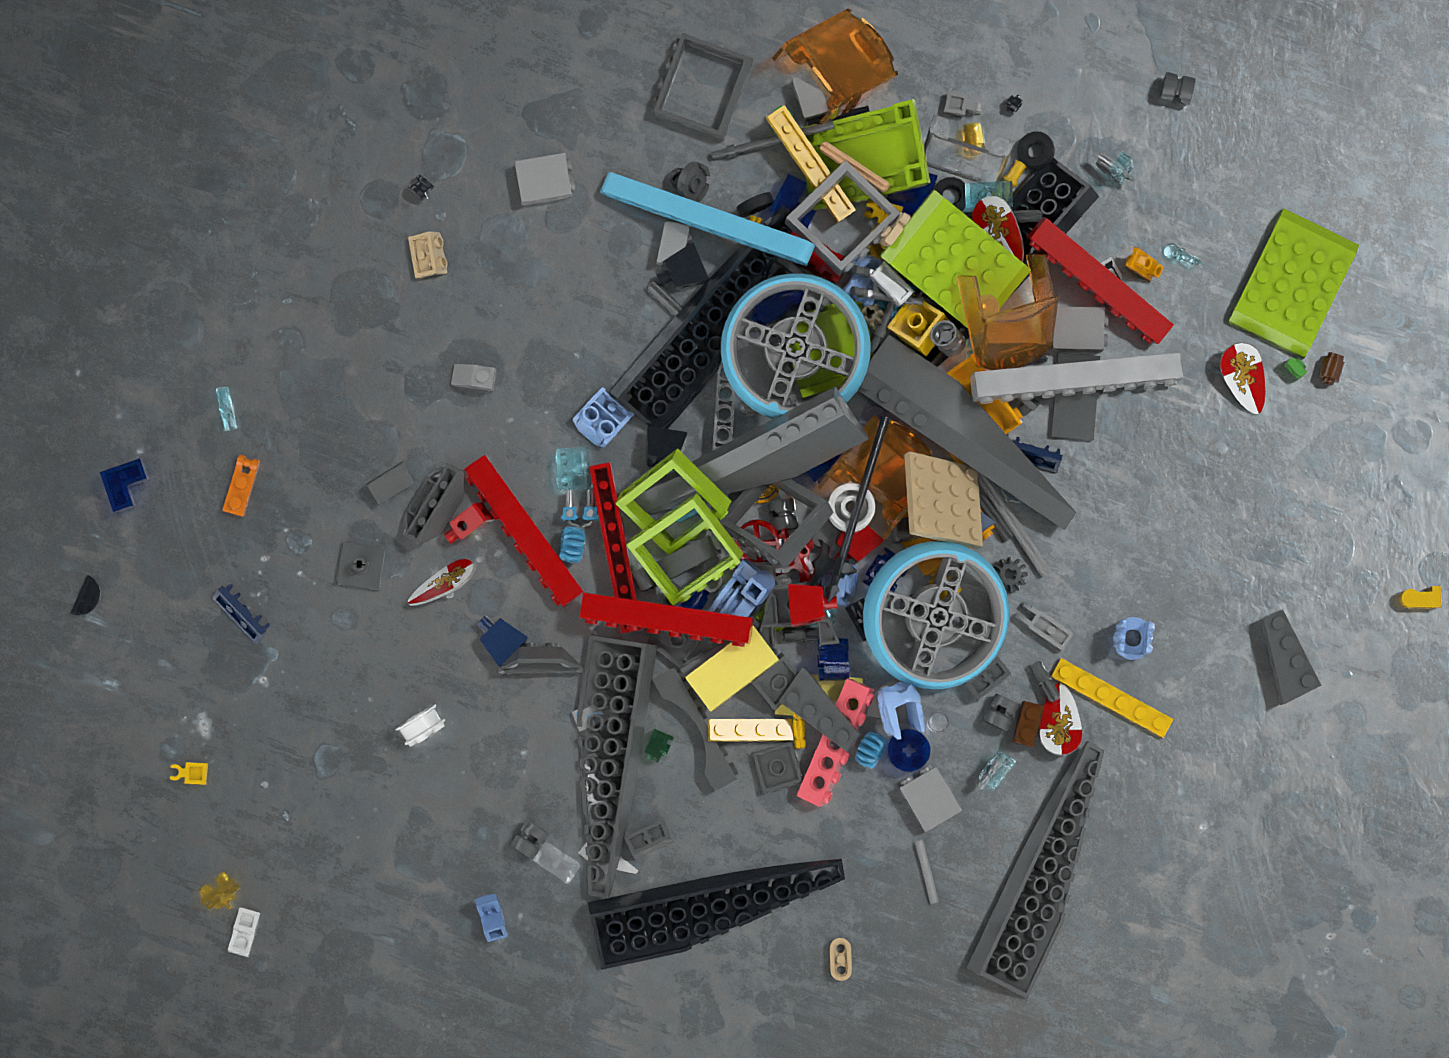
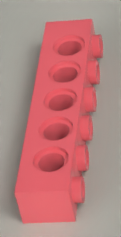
(809, 789)

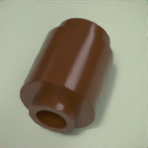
(1332, 368)

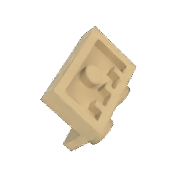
(427, 254)

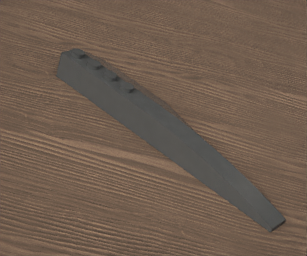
(949, 417)
(768, 453)
(611, 748)
(1038, 887)

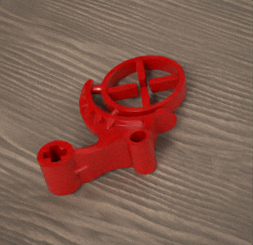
(800, 562)

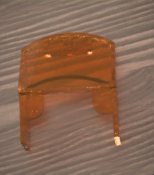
(845, 57)
(1014, 335)
(889, 474)

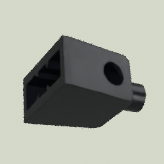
(684, 269)
(662, 442)

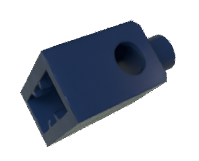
(500, 639)

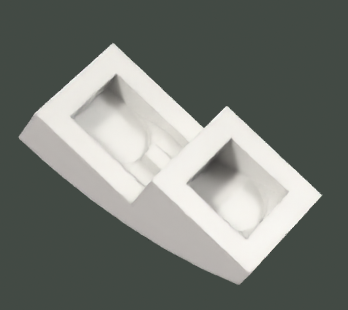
(244, 932)

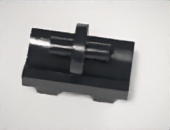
(855, 612)

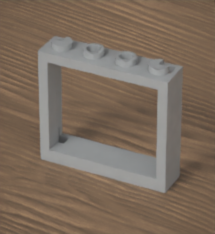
(817, 195)

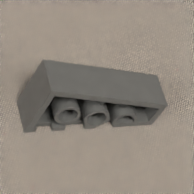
(1289, 663)

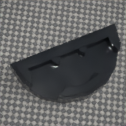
(88, 597)

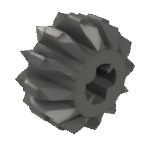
(1011, 567)

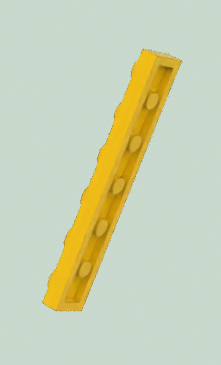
(809, 161)
(1112, 698)

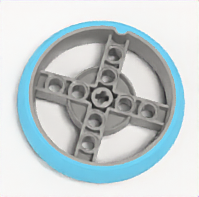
(815, 290)
(991, 632)

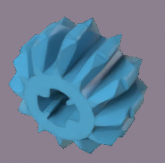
(572, 544)
(871, 749)

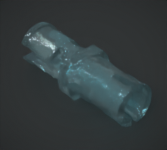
(226, 408)

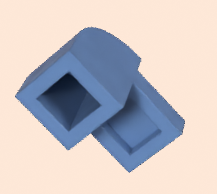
(757, 583)
(491, 917)

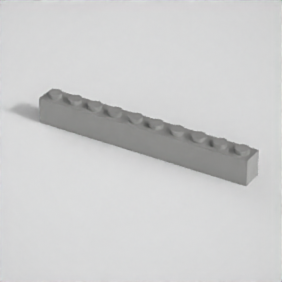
(1076, 377)

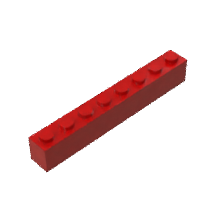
(1100, 281)
(524, 531)
(613, 534)
(666, 618)

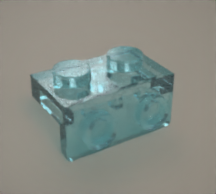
(573, 468)

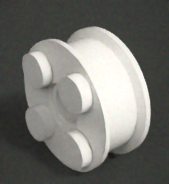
(847, 494)
(421, 725)

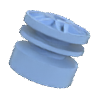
(731, 600)

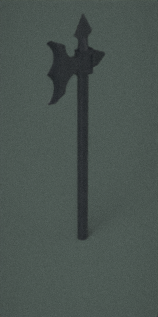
(840, 567)

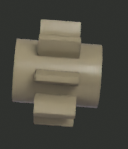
(875, 320)

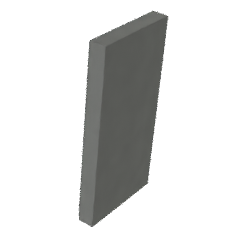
(1074, 414)

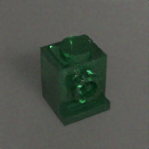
(658, 745)

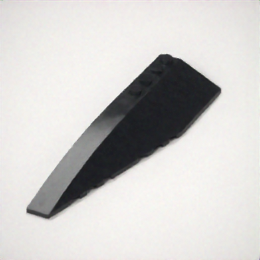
(1063, 201)
(679, 359)
(692, 911)

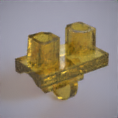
(220, 895)

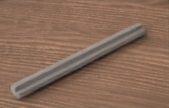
(1014, 525)

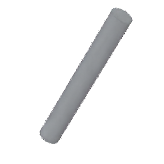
(926, 871)

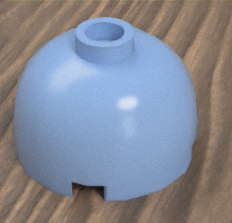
(846, 586)

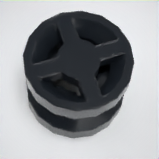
(421, 187)

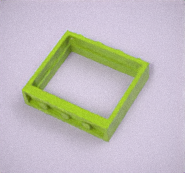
(695, 478)
(658, 575)

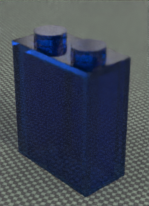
(777, 307)

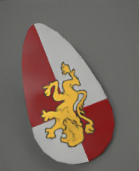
(999, 221)
(1244, 375)
(443, 582)
(1061, 724)

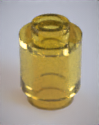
(974, 134)

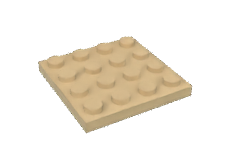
(943, 500)

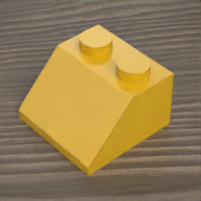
(914, 325)

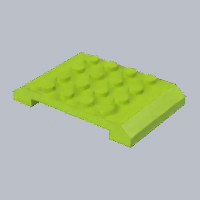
(882, 141)
(945, 244)
(1294, 283)

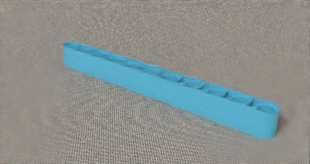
(707, 218)

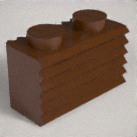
(1028, 724)

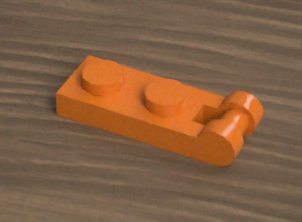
(241, 486)

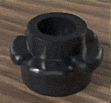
(1013, 104)

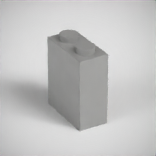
(544, 179)
(1080, 329)
(929, 798)

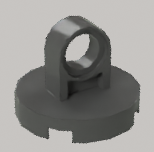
(691, 181)

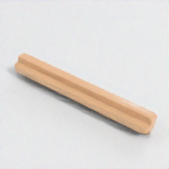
(839, 157)

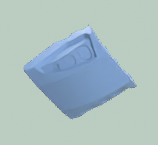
(601, 418)

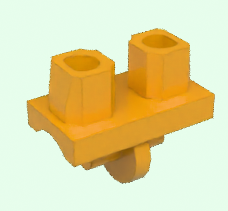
(1143, 264)

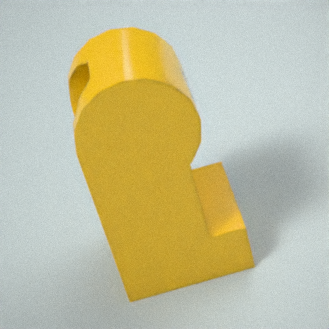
(1413, 599)

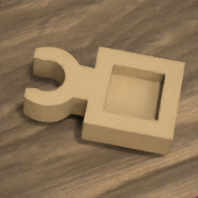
(891, 232)

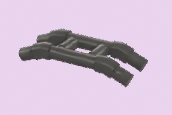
(876, 292)

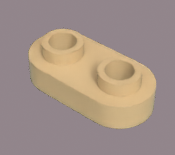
(840, 959)

